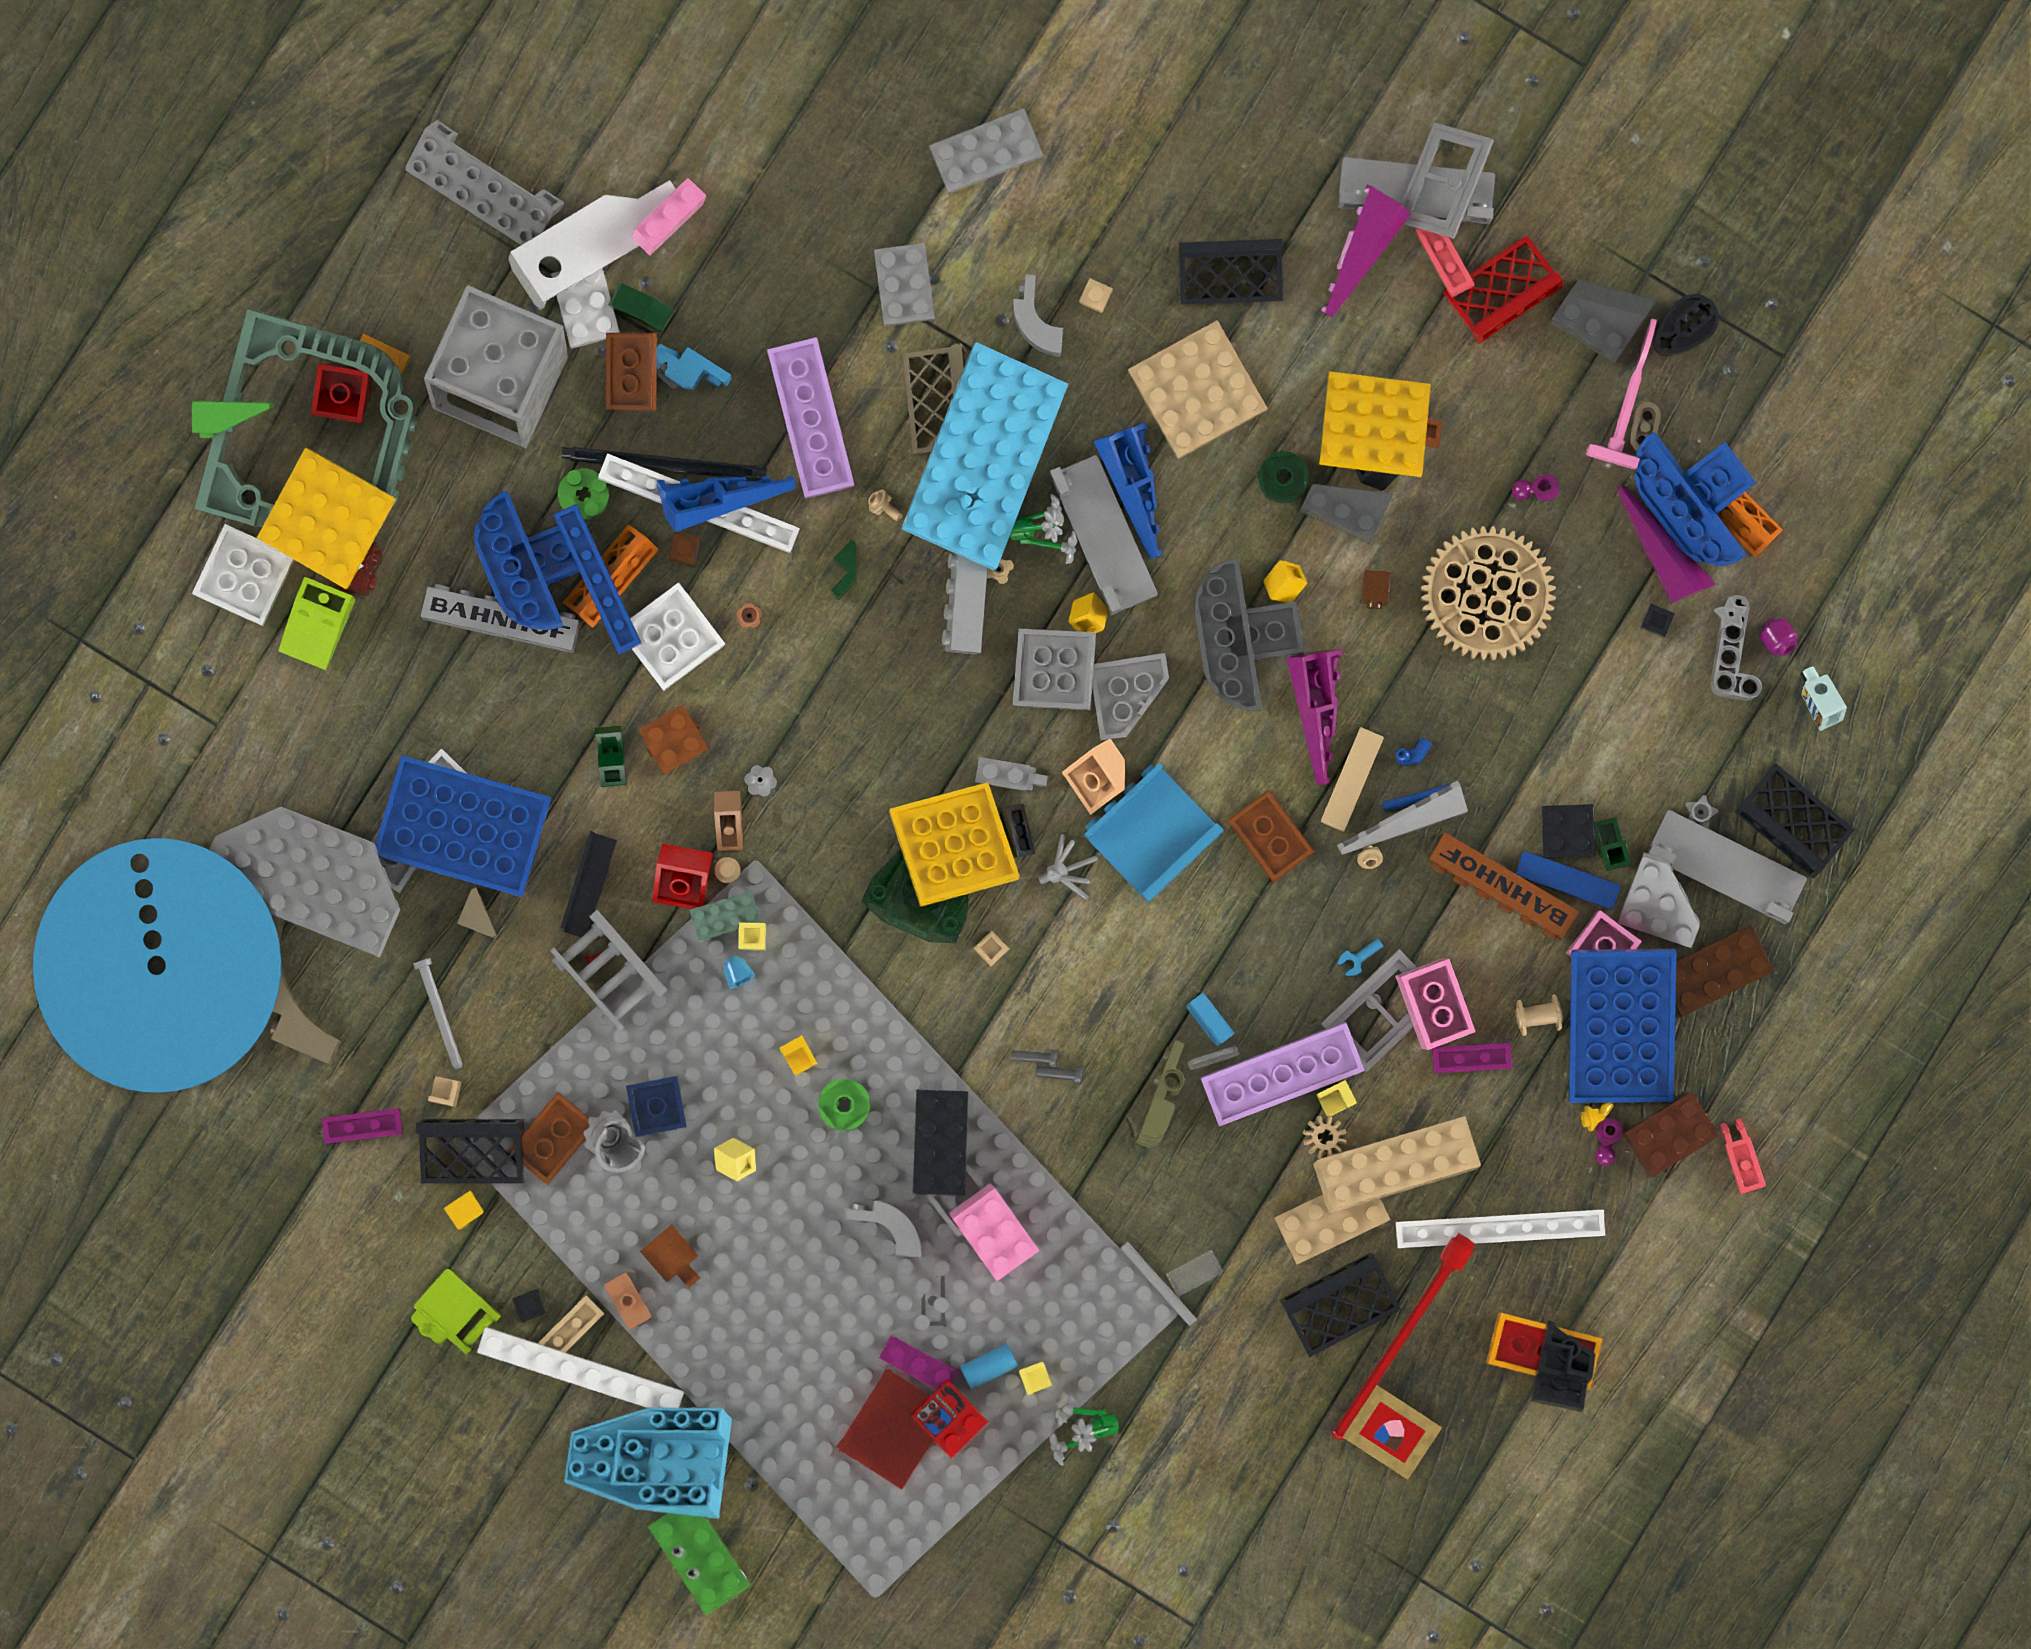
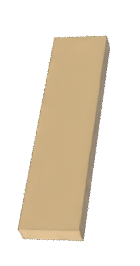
(1352, 779)

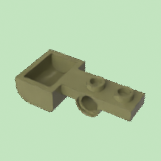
(1160, 1110)

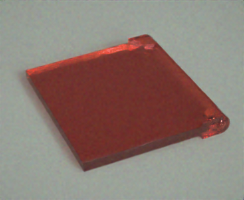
(885, 1433)

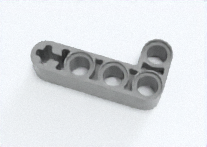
(1731, 672)

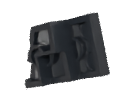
(1562, 1370)

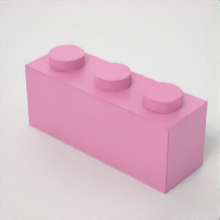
(668, 216)

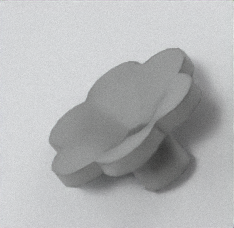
(762, 788)

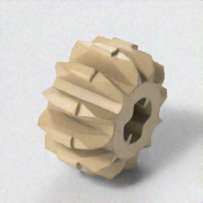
(1319, 1130)

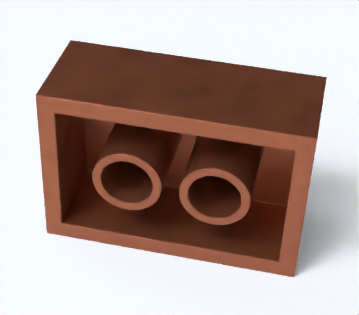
(1671, 1134)

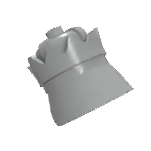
(613, 1142)

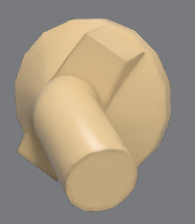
(880, 501)
(1370, 857)

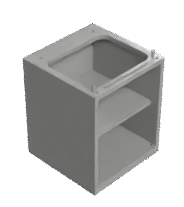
(498, 361)

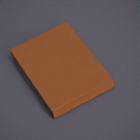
(631, 371)
(1270, 836)
(553, 1138)

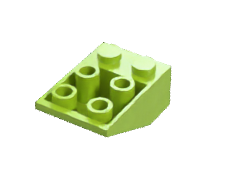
(316, 623)

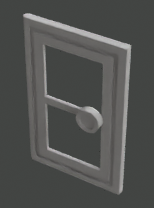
(1466, 186)
(1366, 994)

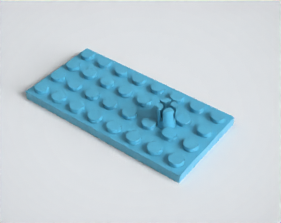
(984, 456)

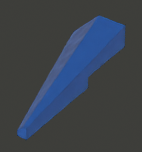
(1127, 465)
(695, 503)

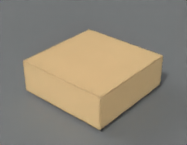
(991, 948)

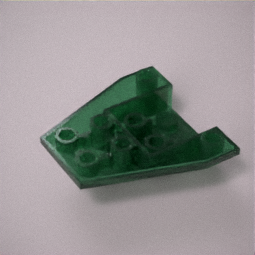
(896, 903)

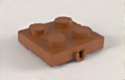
(673, 739)

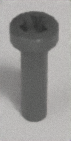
(1037, 1057)
(1057, 1073)

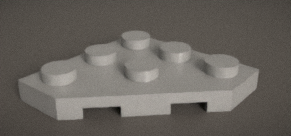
(1125, 692)
(1659, 903)

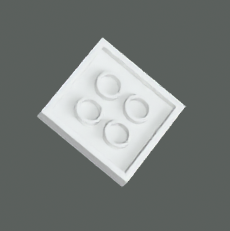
(243, 575)
(673, 636)

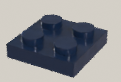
(656, 1106)

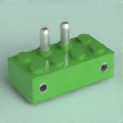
(700, 1559)

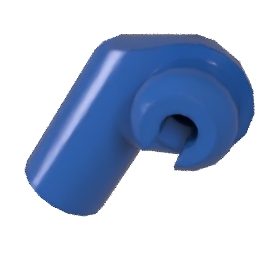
(1413, 756)

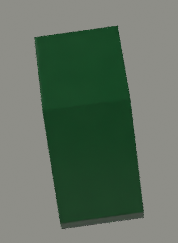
(640, 306)
(847, 561)
(610, 756)
(1610, 845)

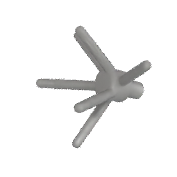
(1058, 871)

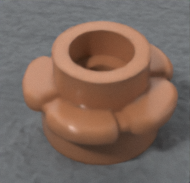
(752, 622)

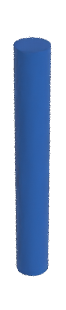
(1409, 799)

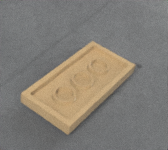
(1313, 1230)

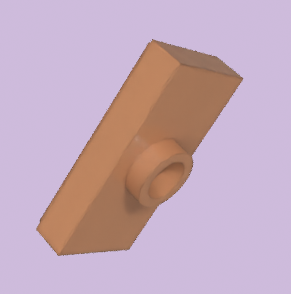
(627, 1300)

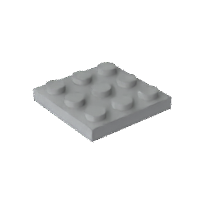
(1054, 669)

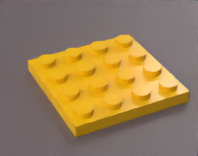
(1375, 424)
(326, 518)
(954, 844)

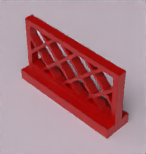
(1519, 303)

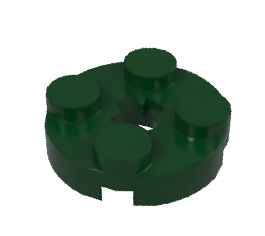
(1271, 468)

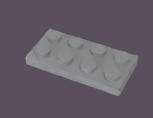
(986, 151)

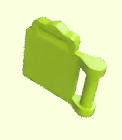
(447, 1310)

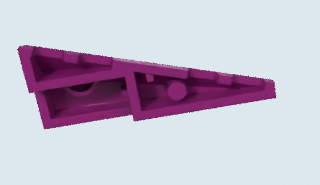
(1376, 227)
(1676, 570)
(1314, 687)

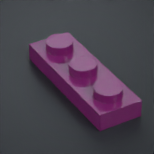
(1471, 1058)
(362, 1126)
(917, 1363)

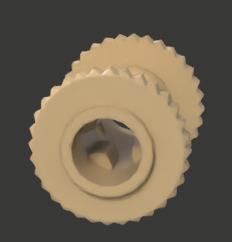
(1539, 1015)

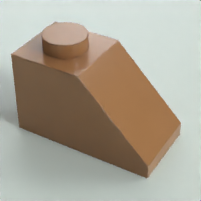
(728, 820)

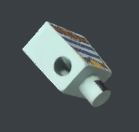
(1825, 707)

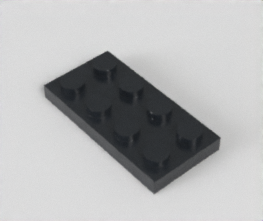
(940, 1142)

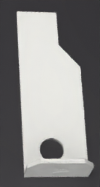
(583, 242)

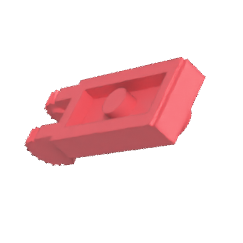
(1742, 1159)

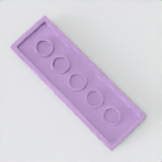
(810, 417)
(1282, 1073)

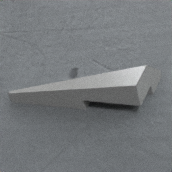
(1432, 810)

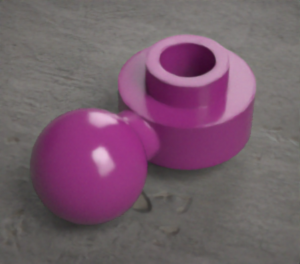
(1523, 489)
(1605, 1154)

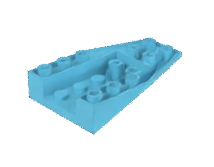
(655, 1459)

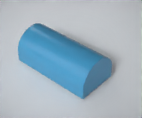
(1210, 1019)
(989, 1366)

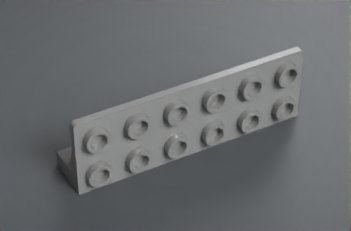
(1394, 178)
(480, 187)
(1103, 534)
(1727, 867)

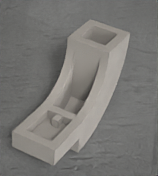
(1035, 331)
(902, 1229)

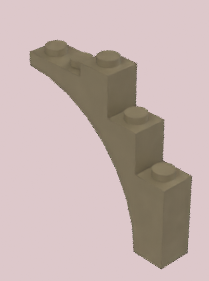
(294, 1027)

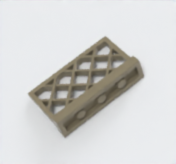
(956, 365)

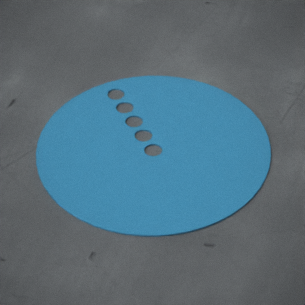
(168, 1026)

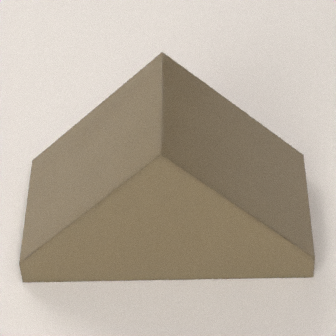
(476, 915)

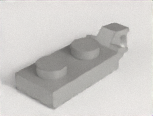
(1008, 775)

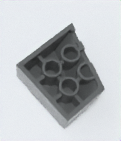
(1602, 317)

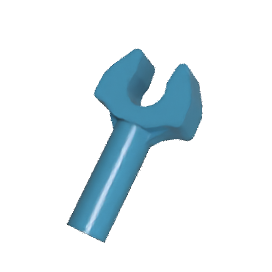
(1359, 957)

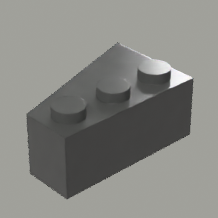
(1347, 509)

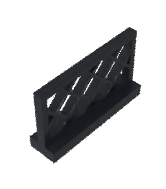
(1227, 249)
(1785, 839)
(471, 1128)
(1336, 1282)

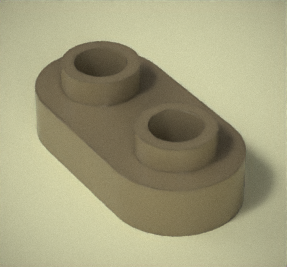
(1641, 427)

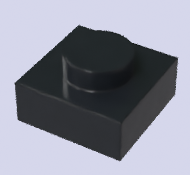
(1657, 620)
(529, 1305)

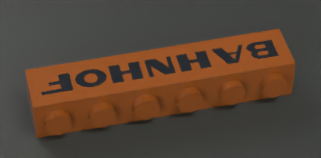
(1502, 886)

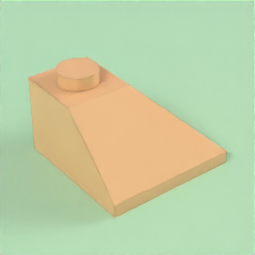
(1097, 775)

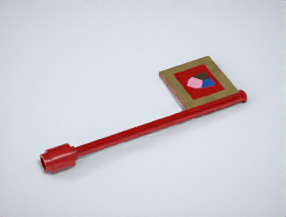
(1378, 1419)

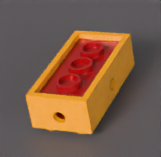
(1519, 1340)

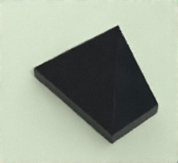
(1017, 830)

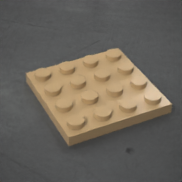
(1197, 389)

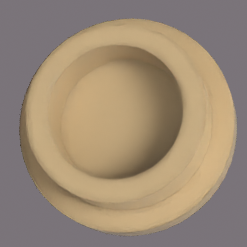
(727, 870)

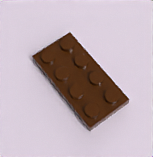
(1719, 970)

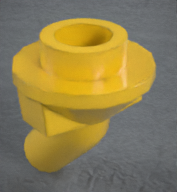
(1591, 1117)

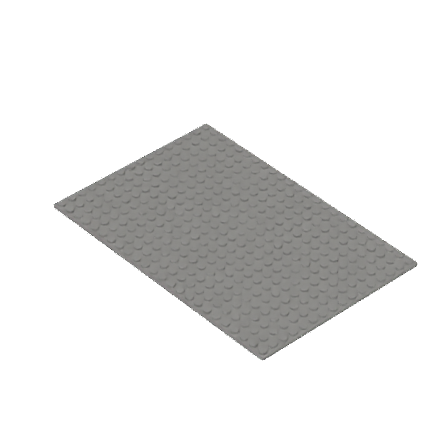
(787, 1287)

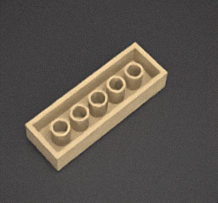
(1397, 1164)

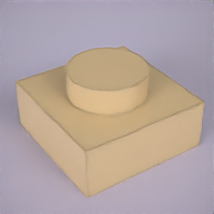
(1095, 295)

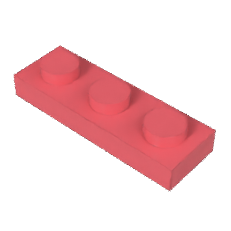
(1446, 261)

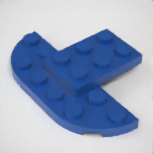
(1691, 499)
(522, 566)

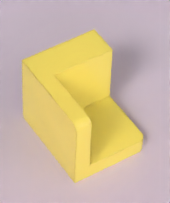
(752, 936)
(1336, 1098)
(735, 1159)
(1035, 1378)

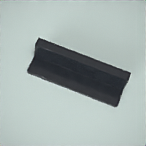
(588, 884)

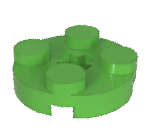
(576, 481)
(858, 1108)

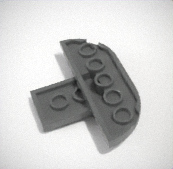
(1237, 636)

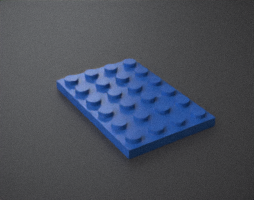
(462, 826)
(1622, 1025)

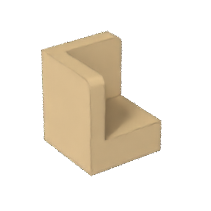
(445, 1091)

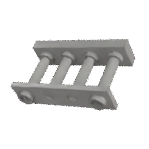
(632, 966)

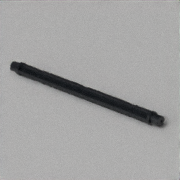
(666, 463)

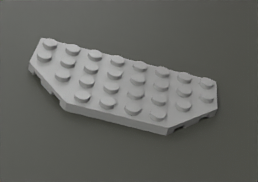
(315, 876)

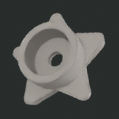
(1723, 613)
(1703, 805)

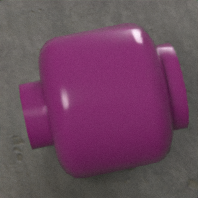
(1778, 636)

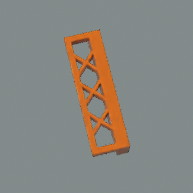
(1748, 527)
(626, 567)

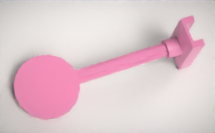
(1613, 452)

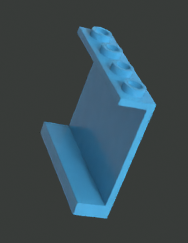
(1152, 832)

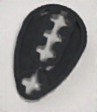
(1679, 313)

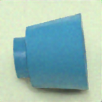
(737, 971)

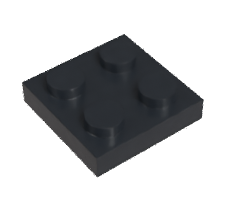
(1568, 831)

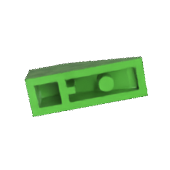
(219, 416)

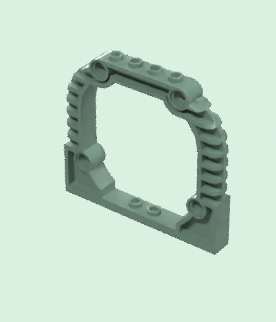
(265, 336)

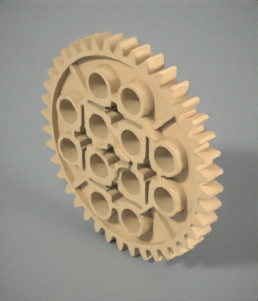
(1465, 555)

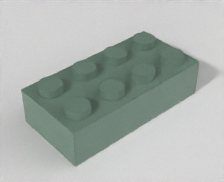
(724, 916)

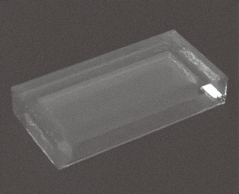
(1212, 1058)
(1194, 1273)

